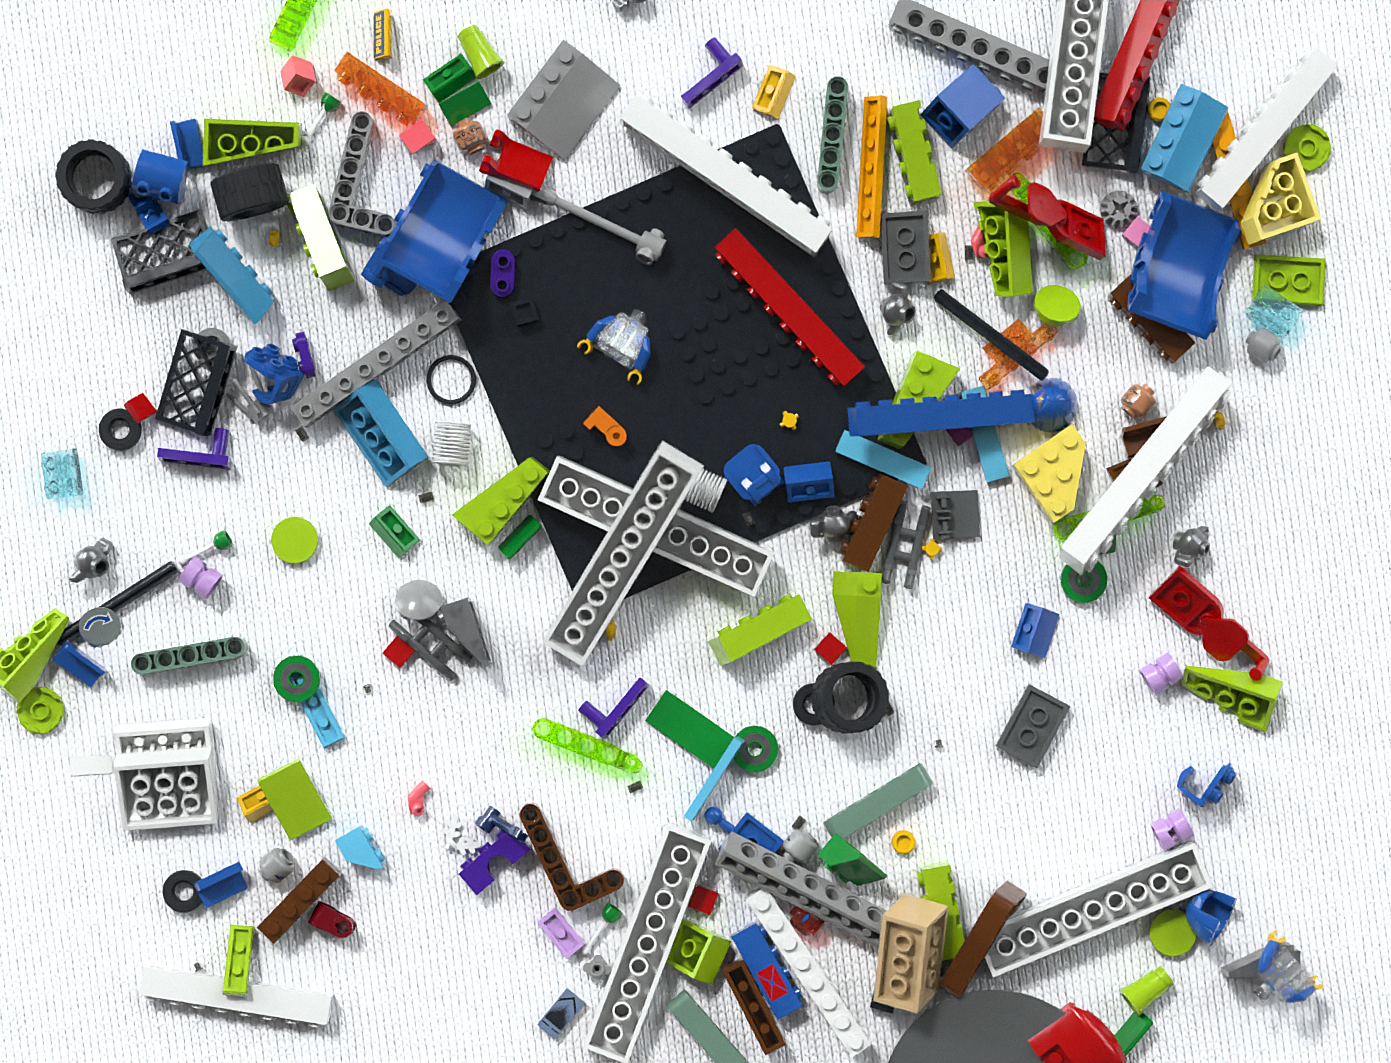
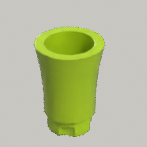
(479, 52)
(1146, 990)

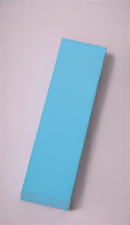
(988, 446)
(883, 459)
(320, 715)
(714, 778)

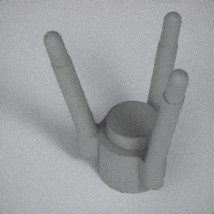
(257, 409)

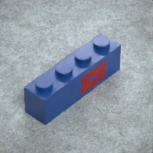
(766, 970)

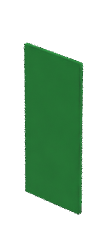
(689, 729)

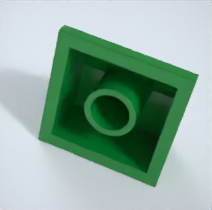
(849, 862)

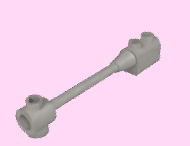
(648, 247)

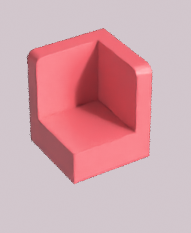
(298, 76)
(417, 136)

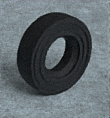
(107, 437)
(799, 705)
(170, 897)

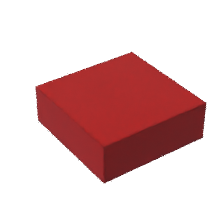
(140, 408)
(830, 648)
(398, 651)
(703, 899)

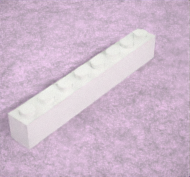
(1266, 129)
(808, 971)
(261, 998)

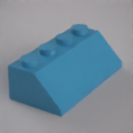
(1184, 138)
(232, 273)
(380, 433)

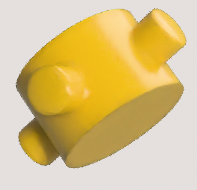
(274, 238)
(789, 420)
(1219, 420)
(932, 548)
(611, 630)

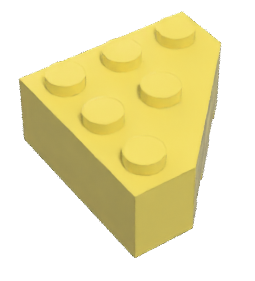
(1279, 201)
(1054, 472)

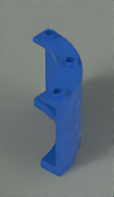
(441, 230)
(1182, 265)

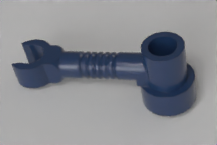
(491, 819)

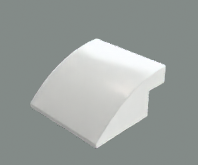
(165, 774)

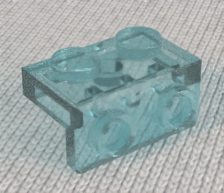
(1273, 311)
(61, 474)

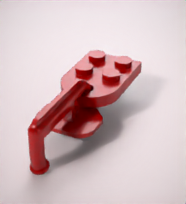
(1064, 220)
(1203, 614)

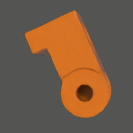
(608, 426)

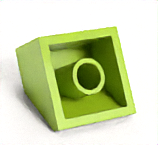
(697, 951)

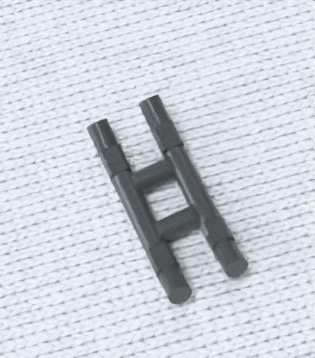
(893, 553)
(432, 657)

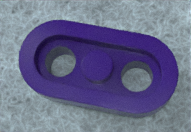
(502, 273)
(301, 345)

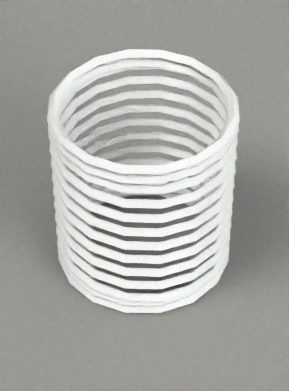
(462, 438)
(703, 485)

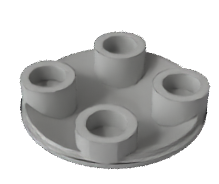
(418, 600)

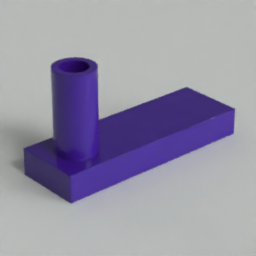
(727, 67)
(215, 460)
(607, 724)

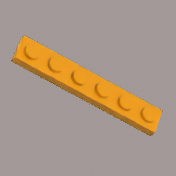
(871, 167)
(1241, 198)

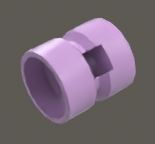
(200, 578)
(1161, 673)
(1176, 822)

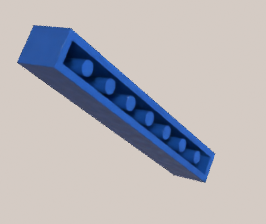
(939, 415)

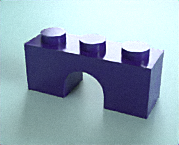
(477, 871)

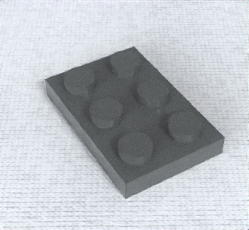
(906, 247)
(1032, 725)

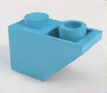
(358, 848)

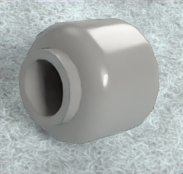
(1263, 345)
(799, 846)
(276, 865)

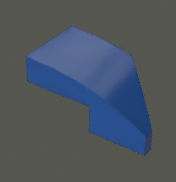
(149, 213)

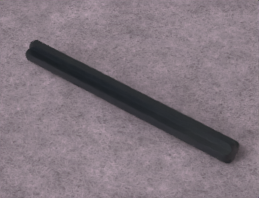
(991, 335)
(126, 597)

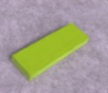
(238, 960)

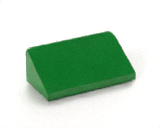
(449, 78)
(464, 103)
(394, 531)
(519, 536)
(1132, 1031)

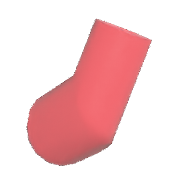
(978, 243)
(415, 799)

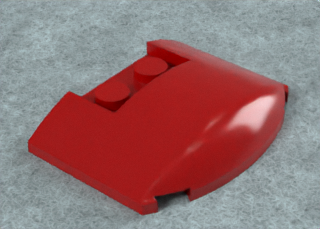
(1077, 1039)

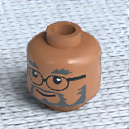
(470, 136)
(1138, 401)

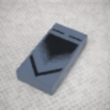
(561, 1013)

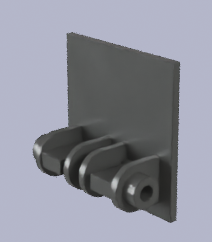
(955, 514)

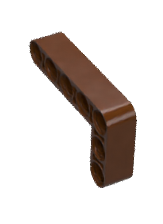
(560, 865)
(998, 909)

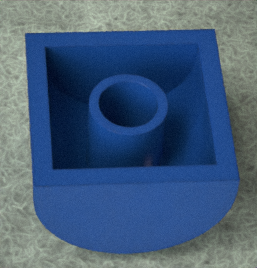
(160, 177)

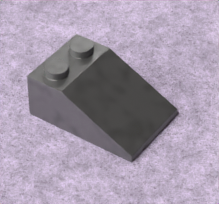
(464, 625)
(1248, 965)

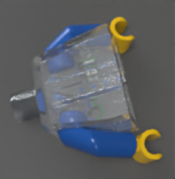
(622, 339)
(1283, 974)

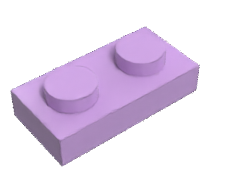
(561, 932)

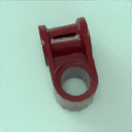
(328, 918)

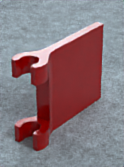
(516, 162)

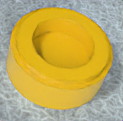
(1158, 109)
(903, 841)

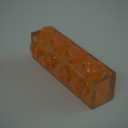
(379, 88)
(1007, 153)

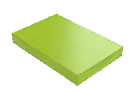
(1294, 278)
(294, 799)

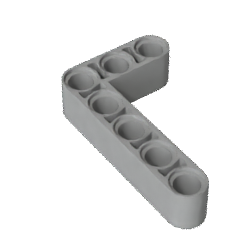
(354, 180)

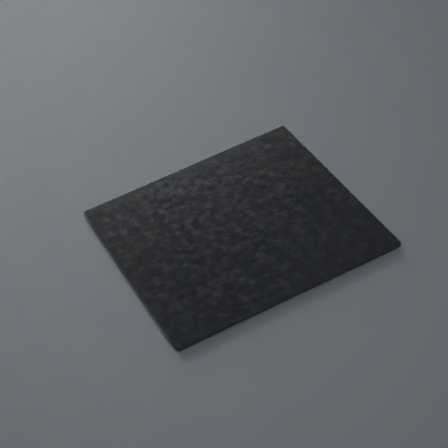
(715, 363)

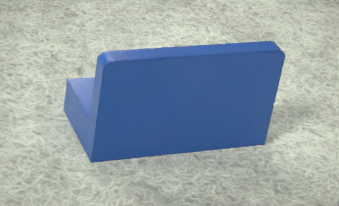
(188, 142)
(809, 482)
(1035, 630)
(79, 663)
(221, 885)

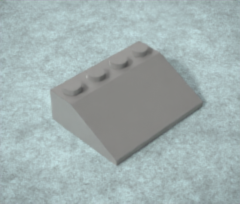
(563, 100)

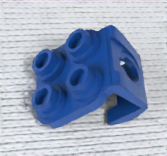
(381, 275)
(275, 367)
(753, 474)
(1213, 792)

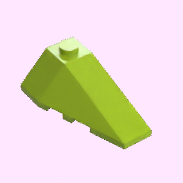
(858, 608)
(27, 657)
(1236, 692)

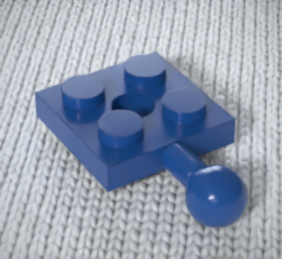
(747, 827)

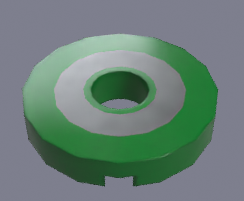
(1087, 593)
(310, 675)
(768, 753)

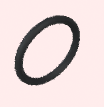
(454, 401)

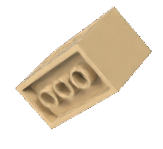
(910, 953)

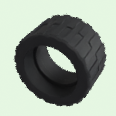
(68, 164)
(249, 192)
(876, 690)

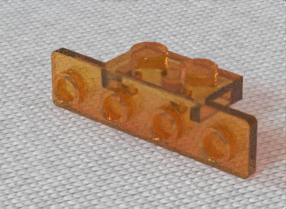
(1024, 339)

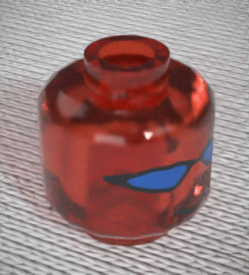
(805, 921)

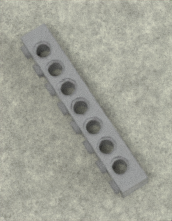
(972, 37)
(376, 363)
(801, 888)

